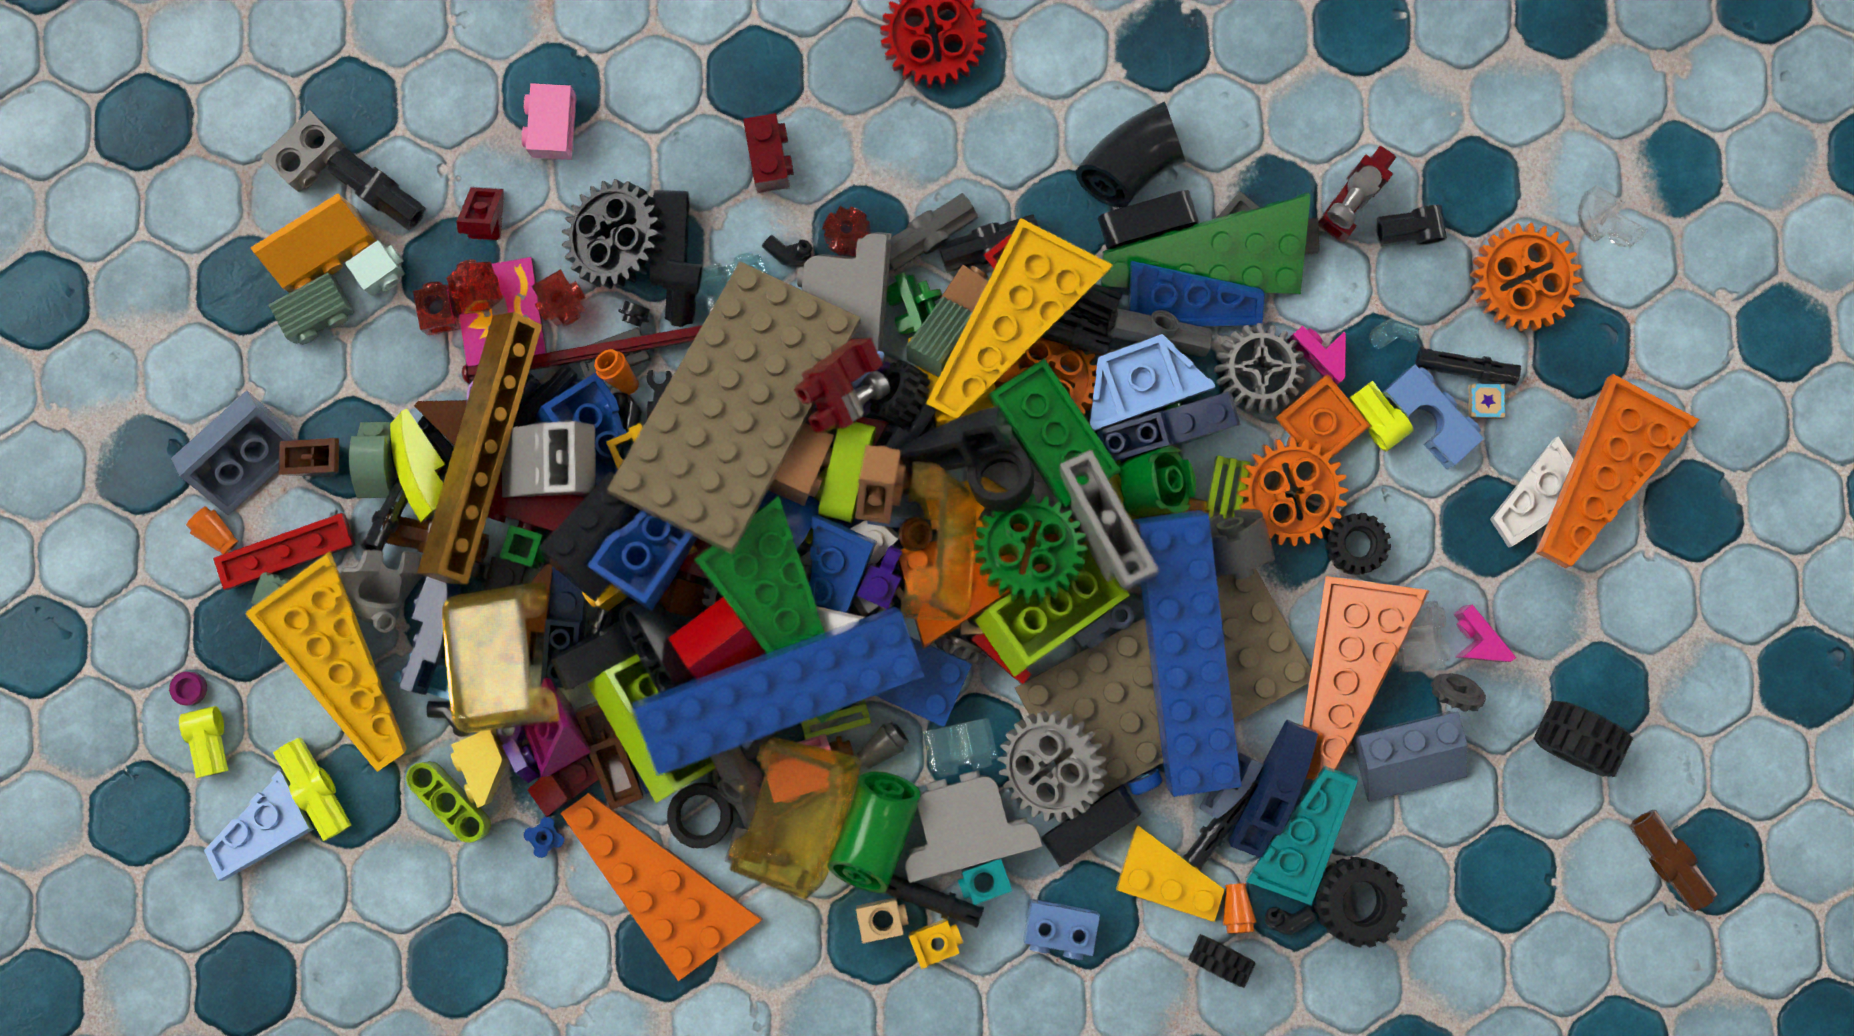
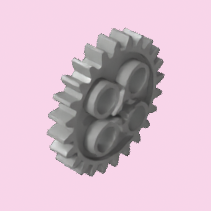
(1071, 791)

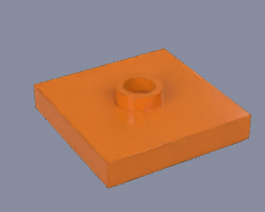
(1323, 417)

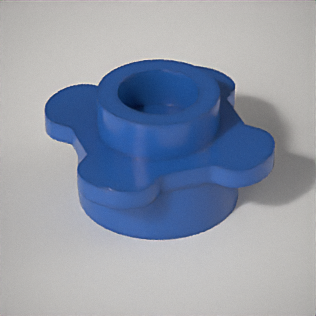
(547, 827)

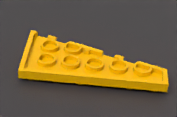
(1023, 299)
(323, 644)

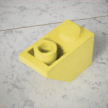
(482, 763)

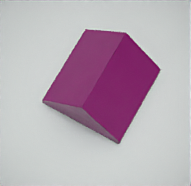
(559, 741)

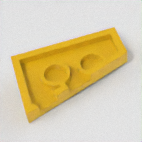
(1166, 878)

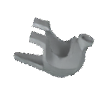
(380, 591)

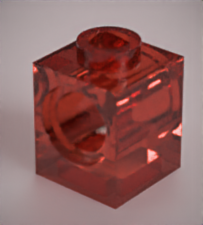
(446, 319)

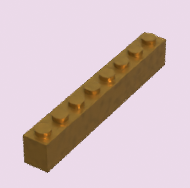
(480, 449)

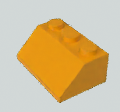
(314, 243)

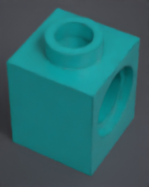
(1000, 881)

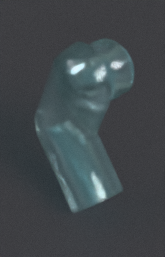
(1391, 330)

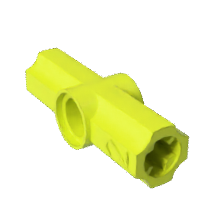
(312, 788)

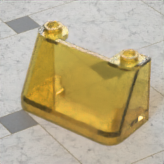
(943, 590)
(491, 659)
(796, 816)

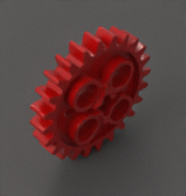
(904, 39)

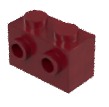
(767, 154)

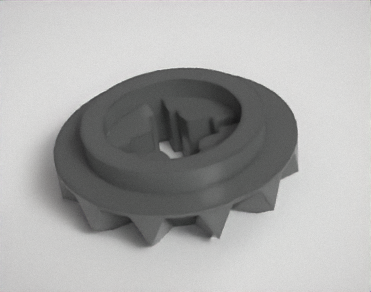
(961, 648)
(1458, 692)

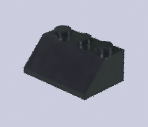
(582, 535)

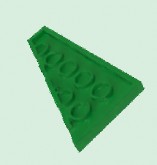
(1244, 248)
(767, 583)

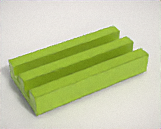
(1232, 464)
(838, 728)

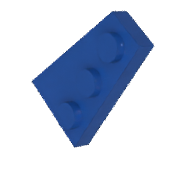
(837, 563)

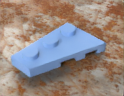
(259, 831)

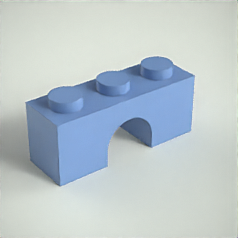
(1454, 433)

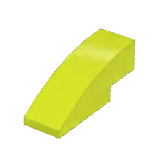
(416, 465)

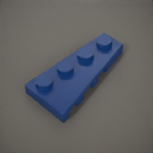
(1193, 297)

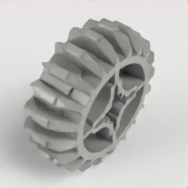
(1260, 352)

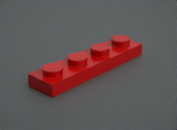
(284, 551)

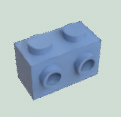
(1061, 929)

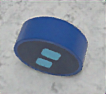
(1145, 782)

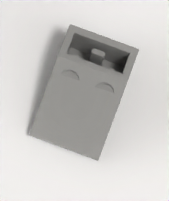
(549, 460)

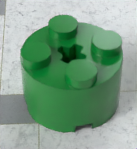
(1157, 483)

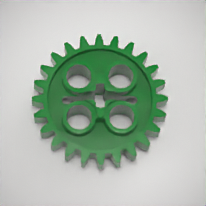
(1060, 556)

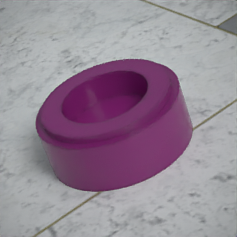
(188, 688)

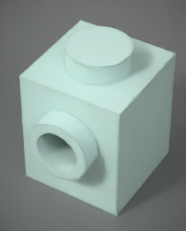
(376, 268)

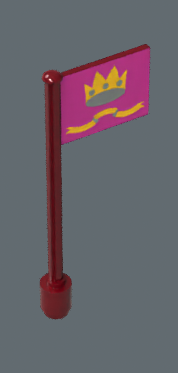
(518, 296)

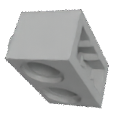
(298, 145)

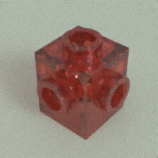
(841, 242)
(474, 287)
(557, 288)

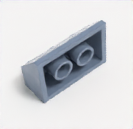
(233, 453)
(1411, 755)

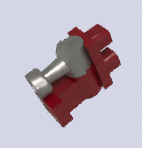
(1362, 185)
(831, 385)

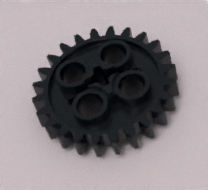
(613, 234)

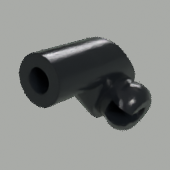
(1287, 922)

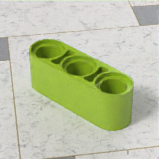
(844, 470)
(432, 798)

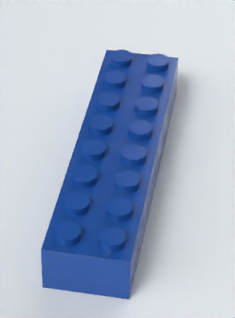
(1188, 655)
(777, 690)

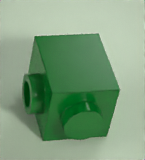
(523, 547)

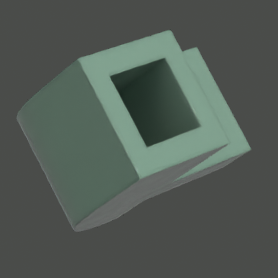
(371, 460)

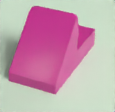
(1325, 361)
(1486, 642)

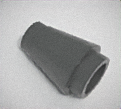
(884, 744)

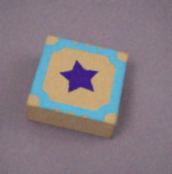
(1486, 401)

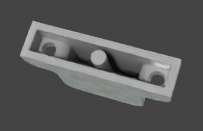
(854, 283)
(1105, 523)
(965, 827)

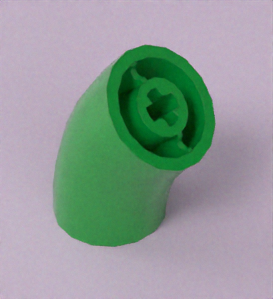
(874, 831)

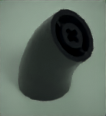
(1131, 157)

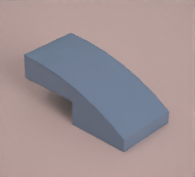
(1220, 801)

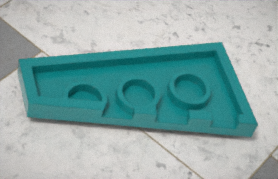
(1299, 856)

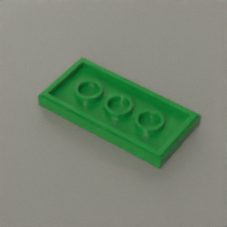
(1049, 426)

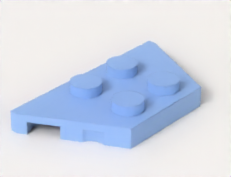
(1142, 381)

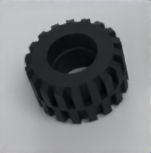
(1583, 738)
(1386, 912)

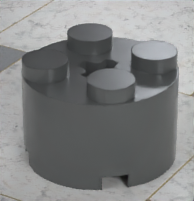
(1240, 543)

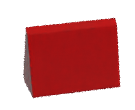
(715, 641)

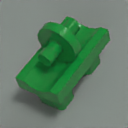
(915, 299)

